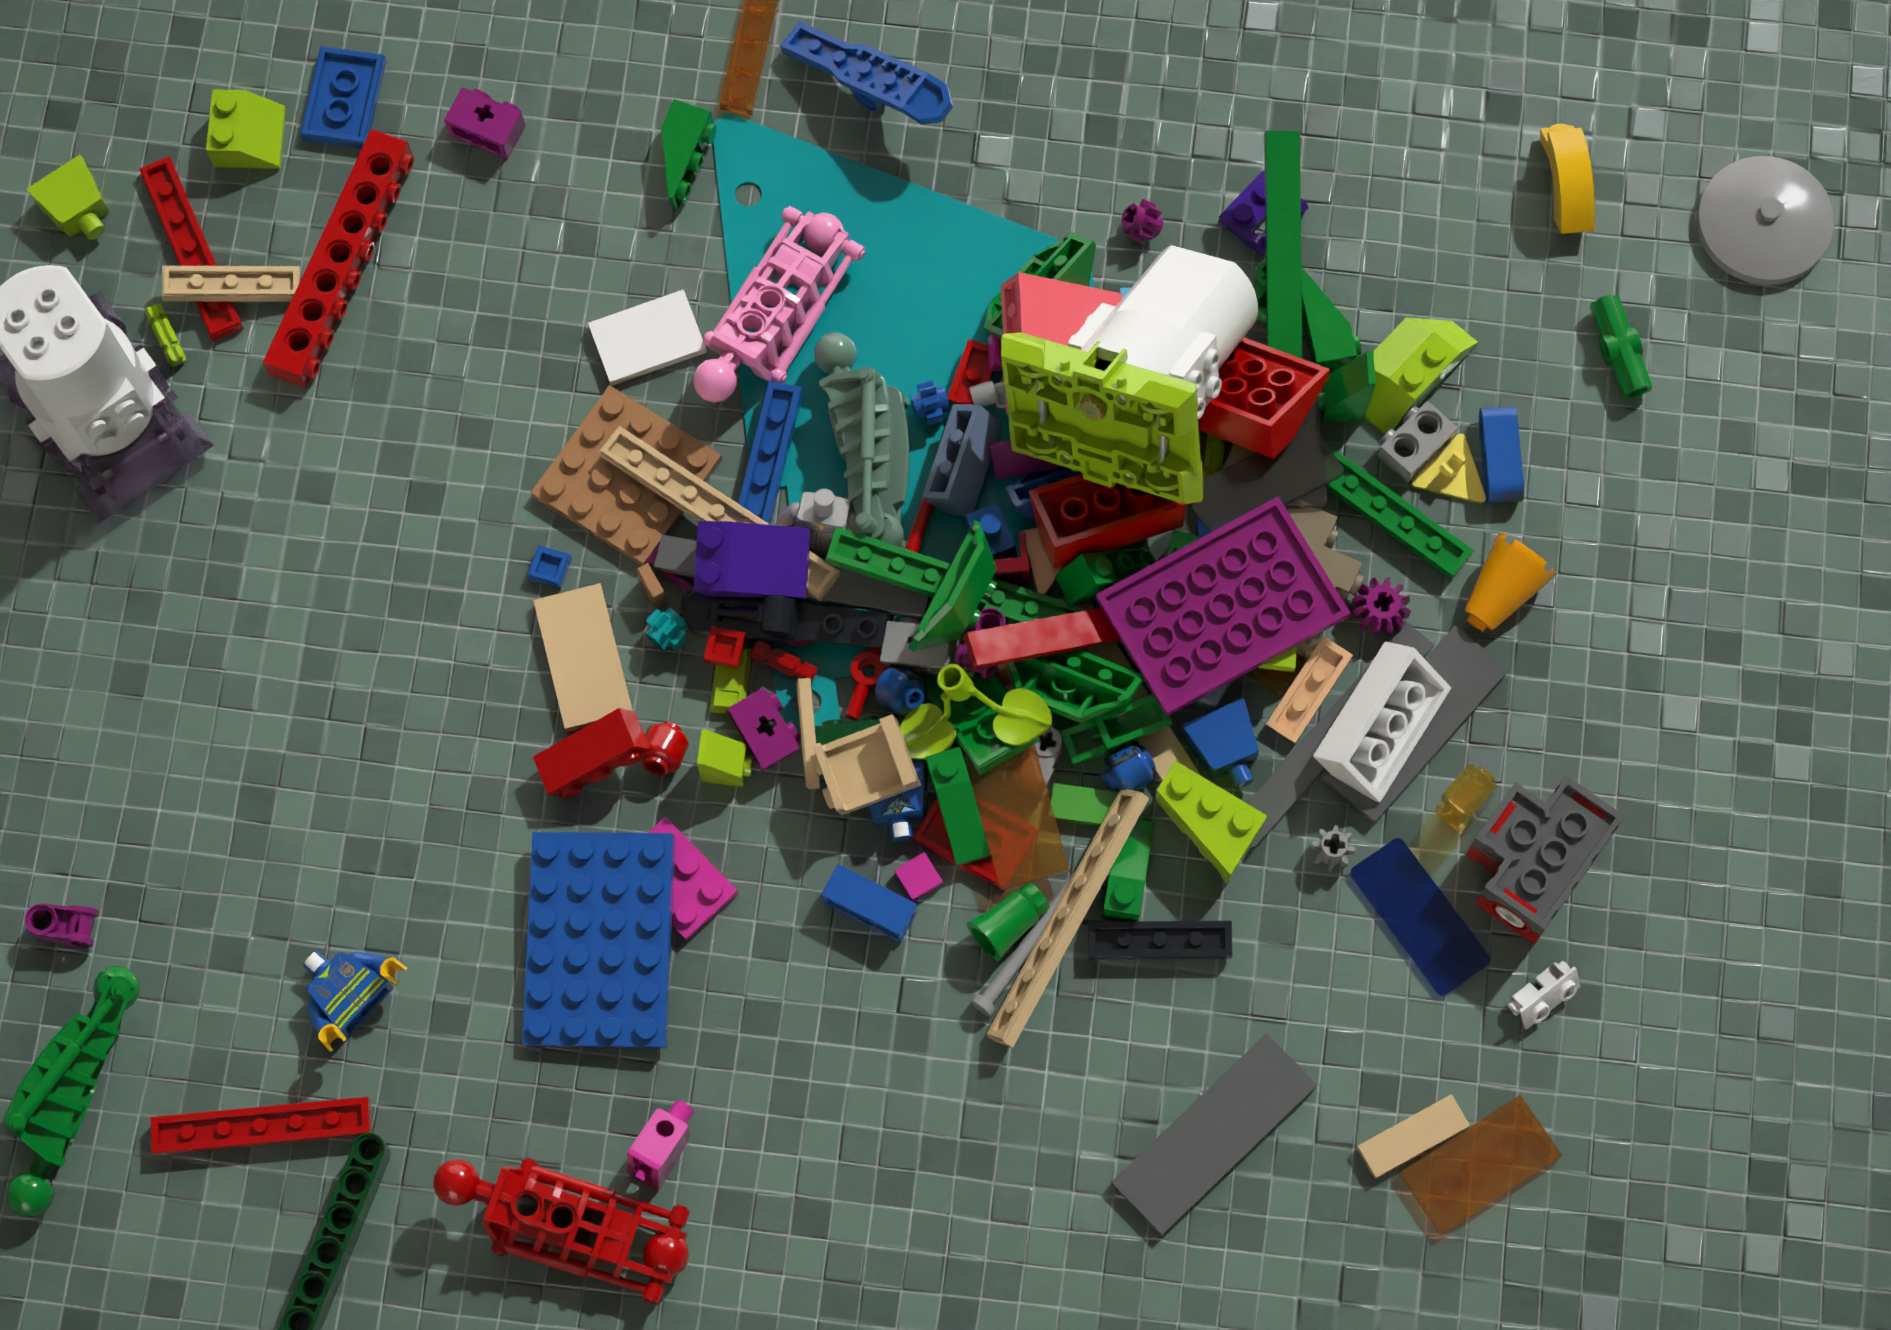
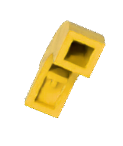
(1571, 177)

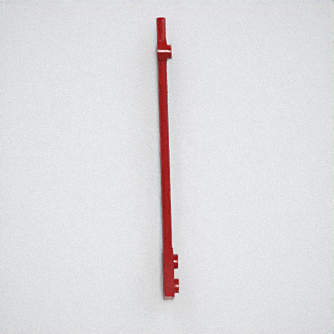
(971, 371)

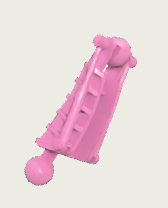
(767, 286)

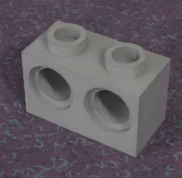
(1421, 445)

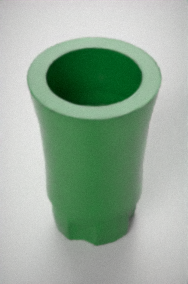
(1008, 920)

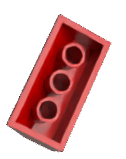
(1092, 518)

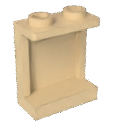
(865, 767)

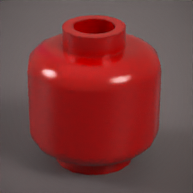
(666, 750)

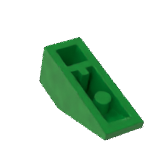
(1326, 329)
(1348, 391)
(957, 806)
(1129, 875)

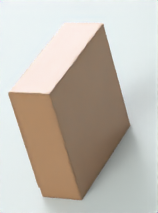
(651, 585)

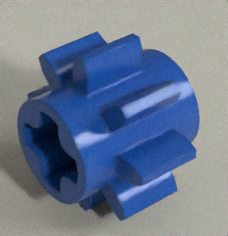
(929, 402)

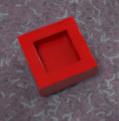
(725, 647)

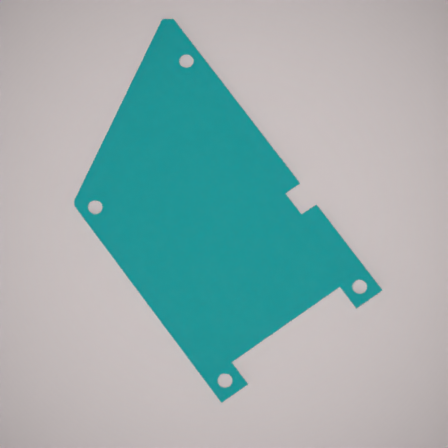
(903, 305)

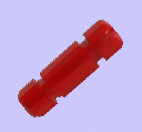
(782, 661)

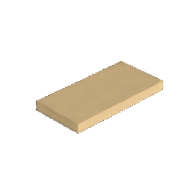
(582, 655)

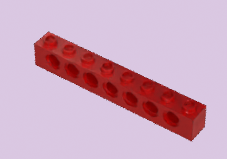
(377, 153)

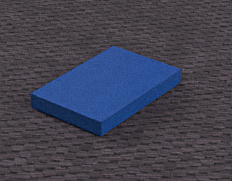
(343, 97)

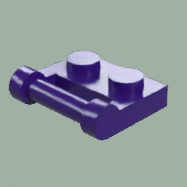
(1248, 213)

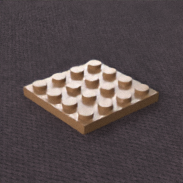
(606, 498)

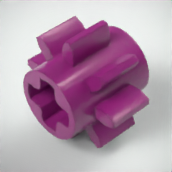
(1142, 221)

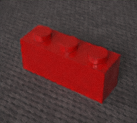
(591, 753)

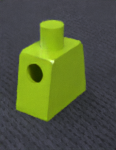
(71, 199)

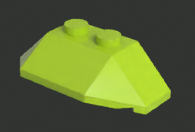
(1412, 367)

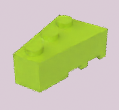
(1211, 817)

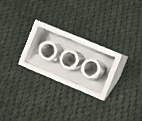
(1382, 720)

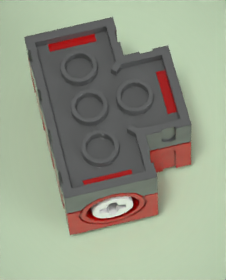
(1540, 853)

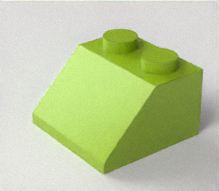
(245, 130)

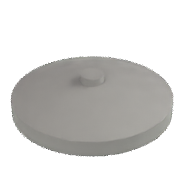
(1765, 220)

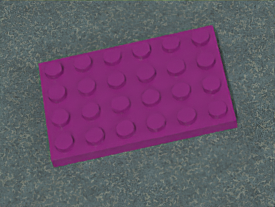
(1222, 606)

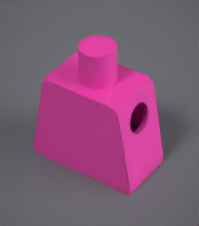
(660, 1145)

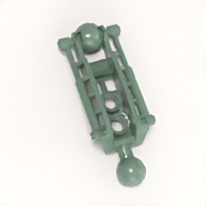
(870, 436)

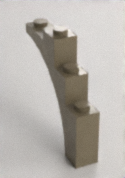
(1321, 536)

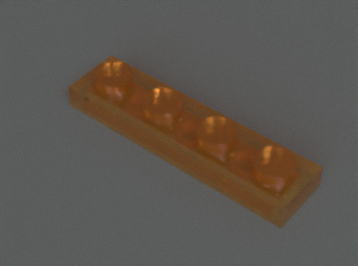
(748, 56)

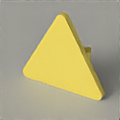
(1452, 473)

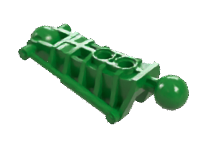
(61, 1086)

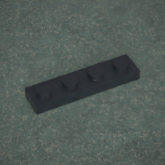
(1159, 940)

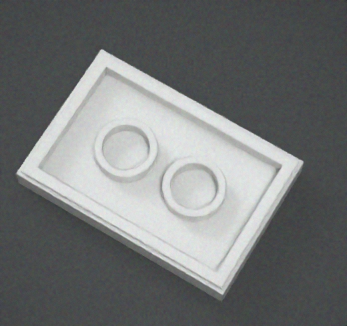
(647, 337)

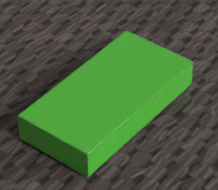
(1081, 804)

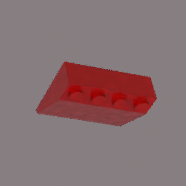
(1262, 398)

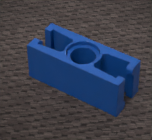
(869, 903)

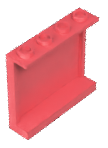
(1049, 306)

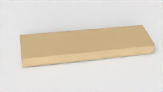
(230, 283)

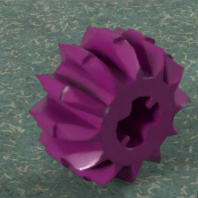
(1374, 617)

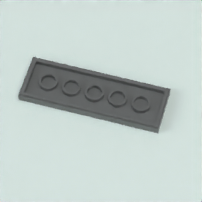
(1472, 676)
(1213, 1134)

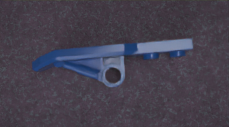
(872, 75)

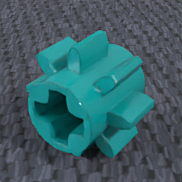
(666, 629)

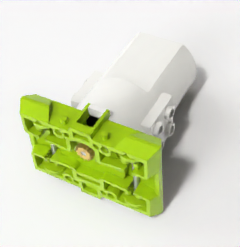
(1142, 406)

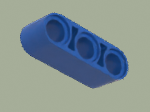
(1501, 455)

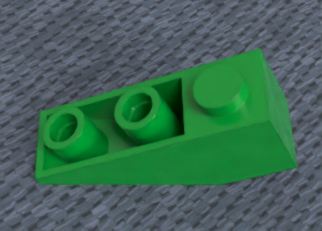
(684, 139)
(1100, 570)

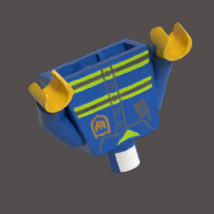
(347, 991)

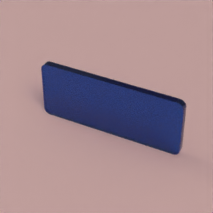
(1420, 916)

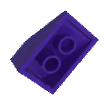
(751, 560)

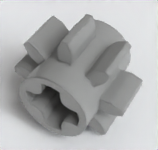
(1324, 851)

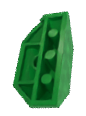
(1062, 261)
(959, 593)
(1076, 683)

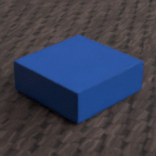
(549, 567)

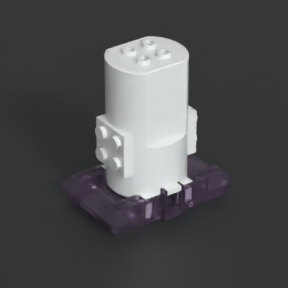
(90, 390)

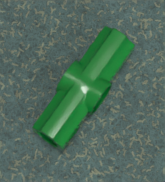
(1620, 346)

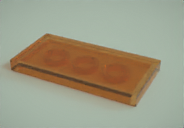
(1019, 820)
(1480, 1164)

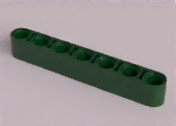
(343, 1239)

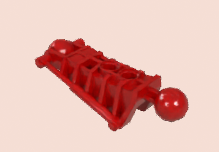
(664, 1253)

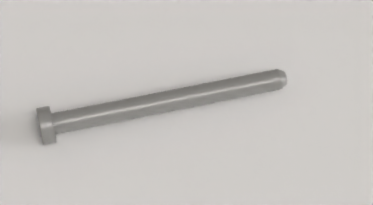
(985, 1002)

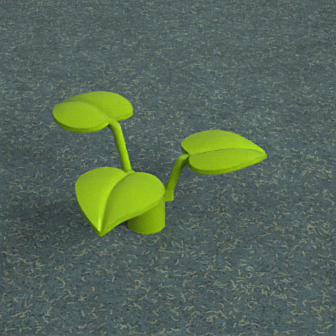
(1019, 718)

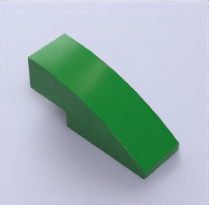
(1113, 730)

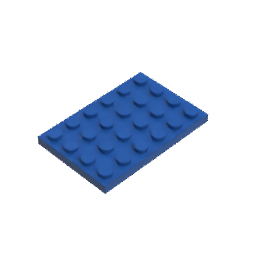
(599, 940)

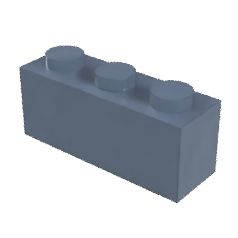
(962, 460)

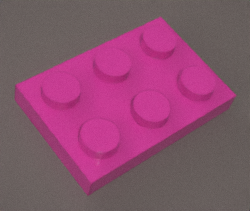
(697, 885)

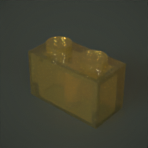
(1466, 797)

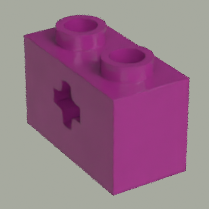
(493, 135)
(746, 719)

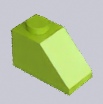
(723, 760)

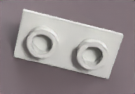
(1558, 985)

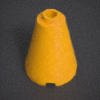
(1505, 583)

